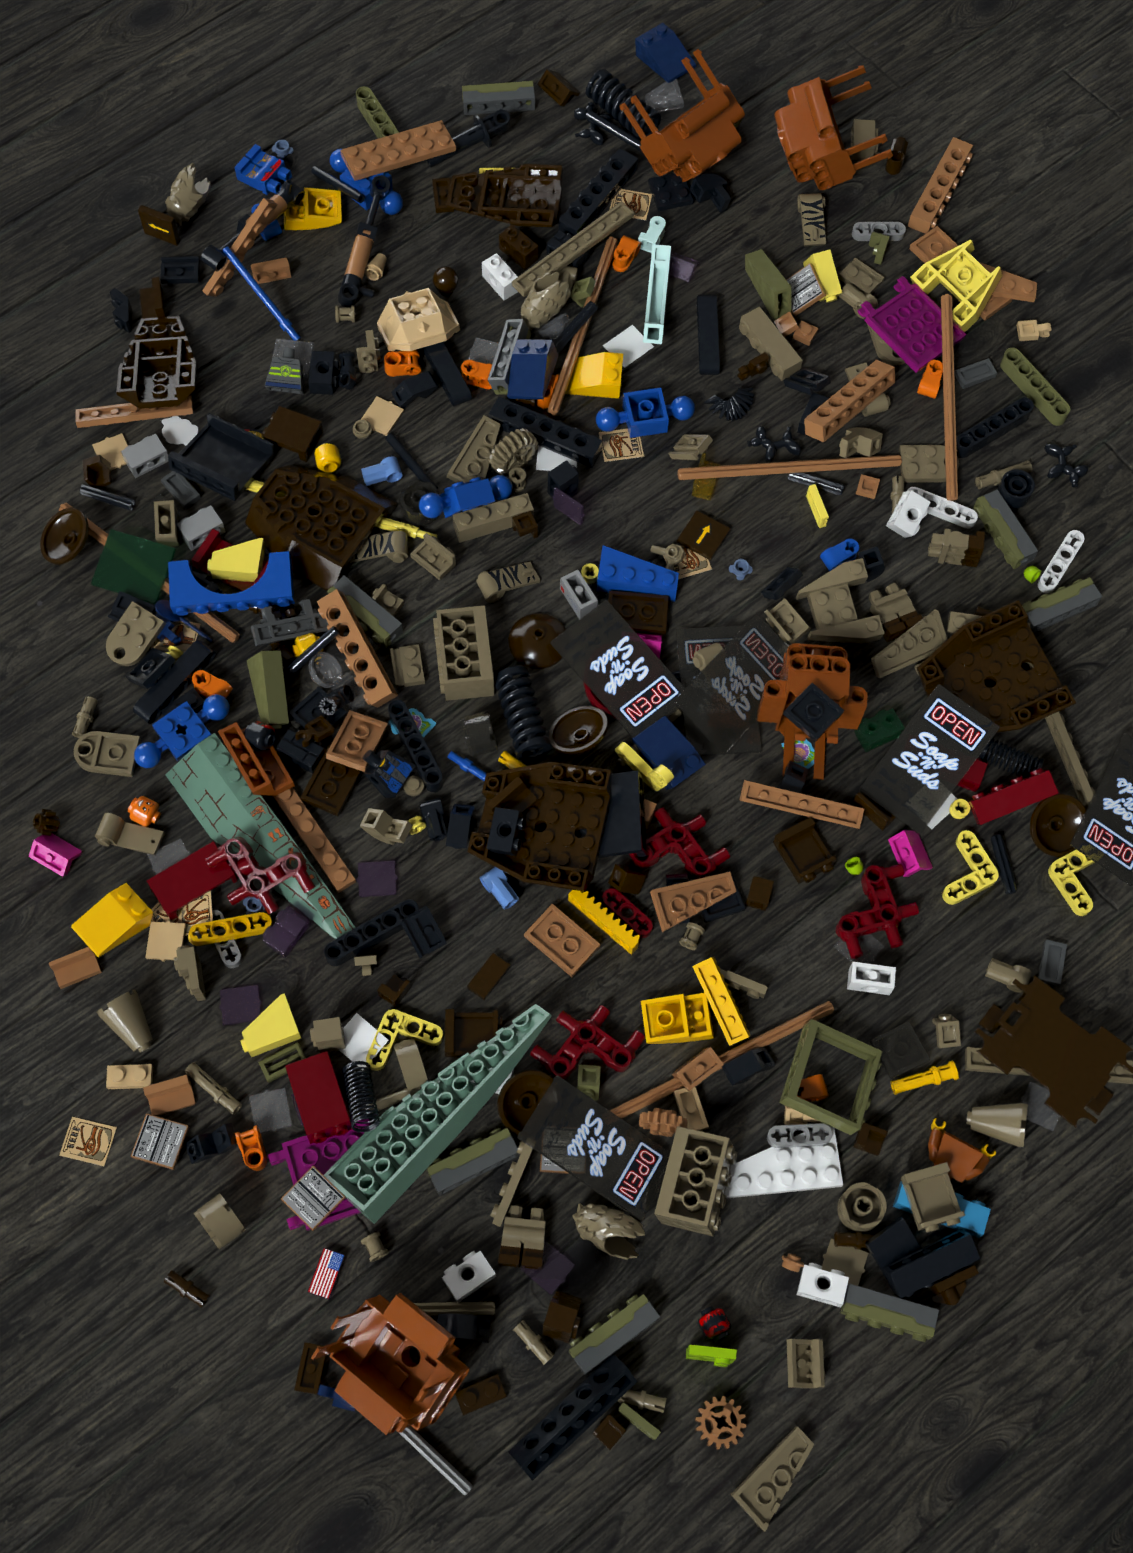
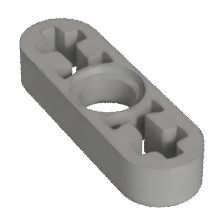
(884, 226)
(235, 950)
(816, 1140)

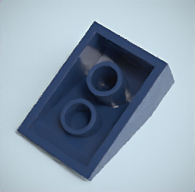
(663, 52)
(531, 368)
(666, 746)

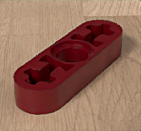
(643, 919)

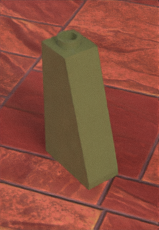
(769, 283)
(269, 688)

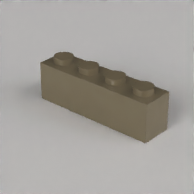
(768, 339)
(490, 517)

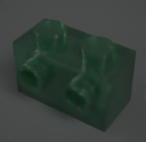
(879, 729)

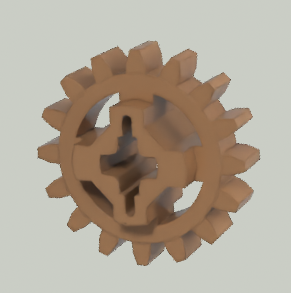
(662, 1122)
(725, 1413)

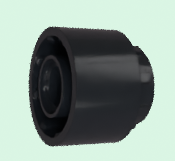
(1016, 488)

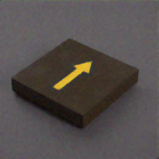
(159, 225)
(703, 535)

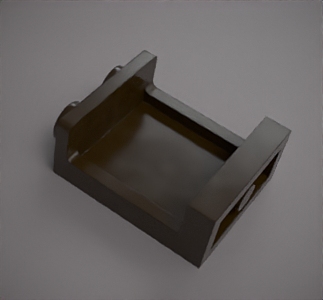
(293, 432)
(804, 851)
(468, 1030)

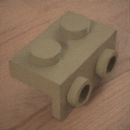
(369, 355)
(434, 556)
(788, 621)
(805, 1363)

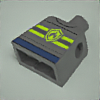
(286, 374)

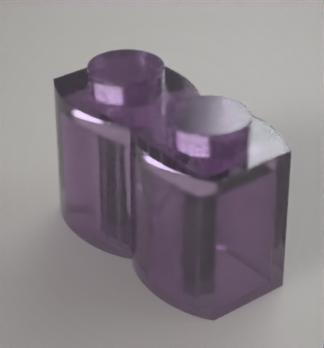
(286, 931)

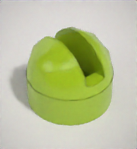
(1032, 573)
(854, 866)

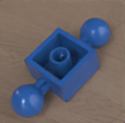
(390, 204)
(645, 413)
(465, 496)
(149, 754)

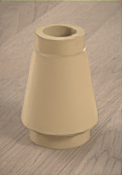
(375, 268)

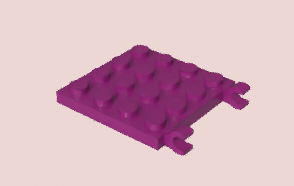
(910, 325)
(303, 1155)

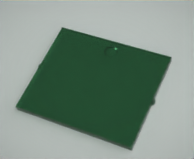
(133, 566)

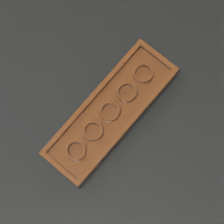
(398, 150)
(937, 243)

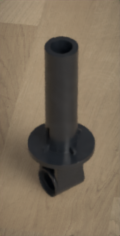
(483, 130)

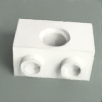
(499, 276)
(899, 519)
(871, 978)
(482, 1274)
(809, 1289)

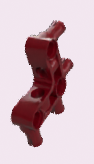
(684, 847)
(249, 869)
(881, 902)
(599, 1044)

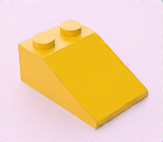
(597, 375)
(113, 920)

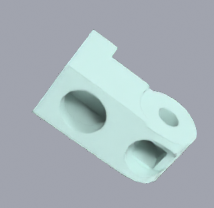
(654, 234)

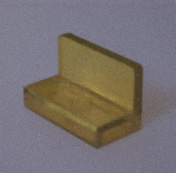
(704, 487)

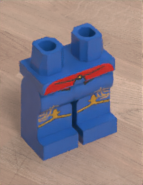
(262, 171)

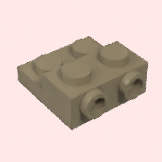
(189, 966)

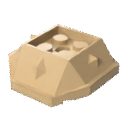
(416, 321)

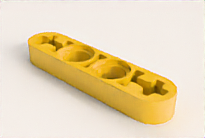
(229, 926)

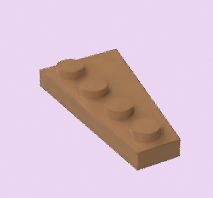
(1013, 286)
(686, 899)

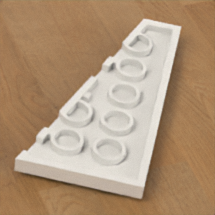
(787, 1169)

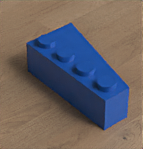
(631, 574)

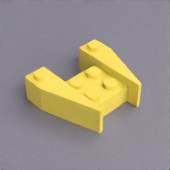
(963, 278)

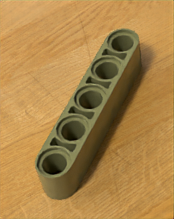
(374, 113)
(1043, 394)

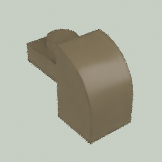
(861, 441)
(384, 827)
(410, 1063)

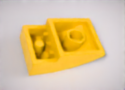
(315, 211)
(677, 1019)

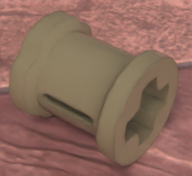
(345, 313)
(518, 479)
(691, 936)
(374, 1247)

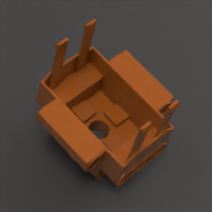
(697, 136)
(813, 137)
(830, 672)
(379, 1371)

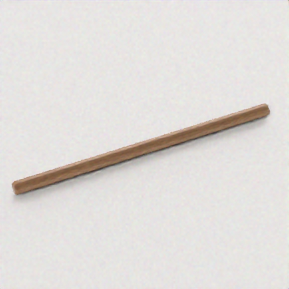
(578, 338)
(949, 398)
(788, 467)
(209, 618)
(760, 1041)

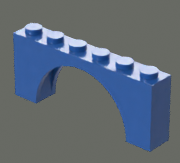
(272, 589)

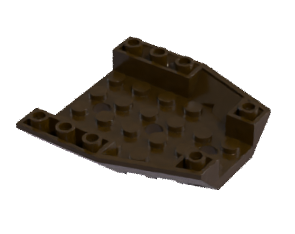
(317, 541)
(995, 650)
(567, 801)

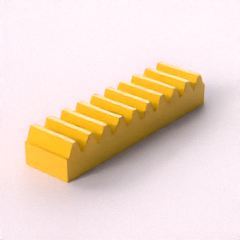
(604, 921)
(721, 1001)

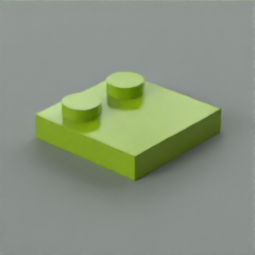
(720, 1356)

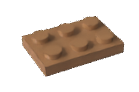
(355, 738)
(562, 940)

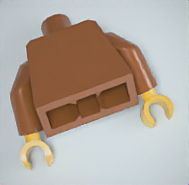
(962, 1158)

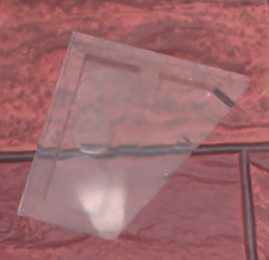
(665, 97)

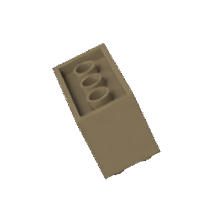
(463, 653)
(693, 1159)

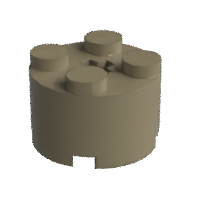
(866, 1196)
(219, 1221)

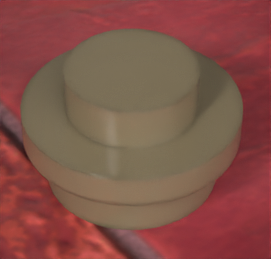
(362, 429)
(413, 786)

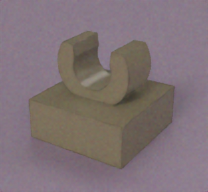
(366, 961)

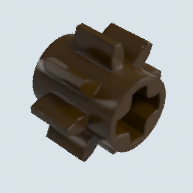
(46, 822)

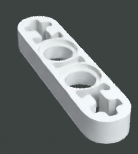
(942, 504)
(1060, 561)

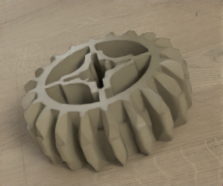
(513, 451)

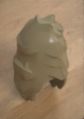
(185, 196)
(544, 300)
(607, 1229)

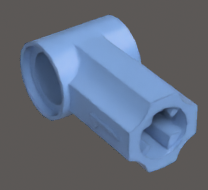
(386, 470)
(497, 884)

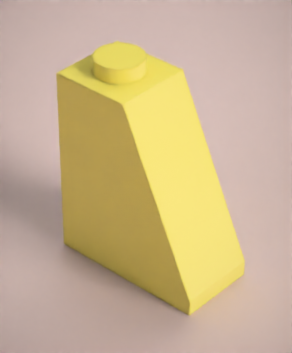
(827, 274)
(238, 562)
(271, 1028)

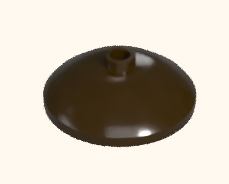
(64, 536)
(534, 650)
(578, 730)
(1066, 814)
(527, 1084)

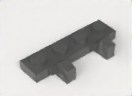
(275, 630)

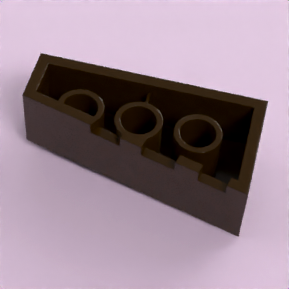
(561, 1318)

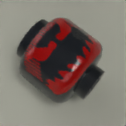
(260, 735)
(714, 1324)

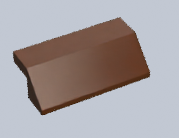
(260, 769)

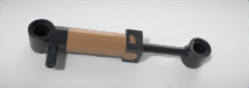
(289, 195)
(362, 248)

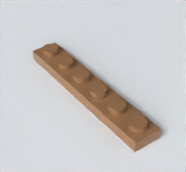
(241, 245)
(128, 412)
(801, 804)
(315, 839)

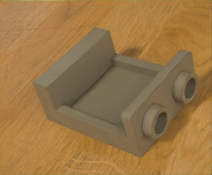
(932, 1197)

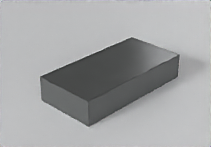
(975, 373)
(180, 489)
(1052, 962)

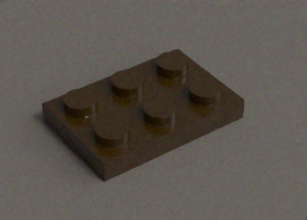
(641, 611)
(330, 785)

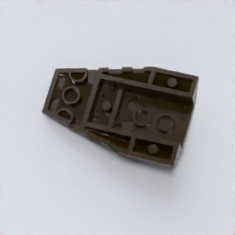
(511, 196)
(158, 366)

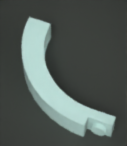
(657, 294)

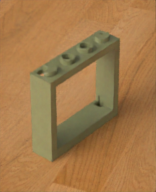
(815, 1029)

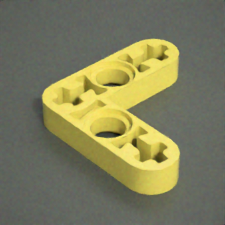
(655, 779)
(976, 876)
(1068, 876)
(401, 1028)

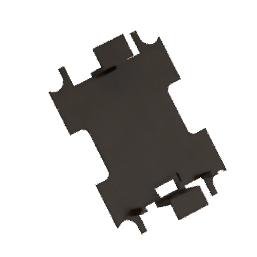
(1054, 1051)

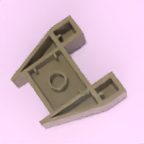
(834, 608)

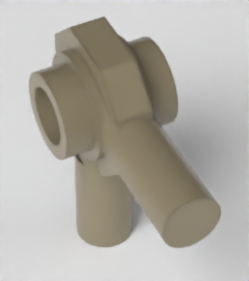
(673, 554)

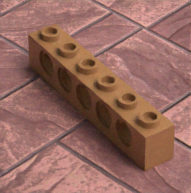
(940, 186)
(849, 400)
(384, 689)

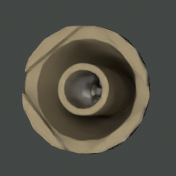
(128, 1021)
(1000, 1122)

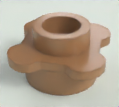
(792, 1262)

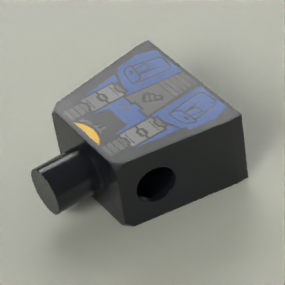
(387, 771)

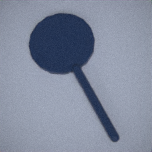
(163, 609)

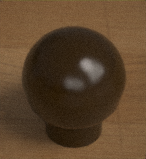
(445, 280)

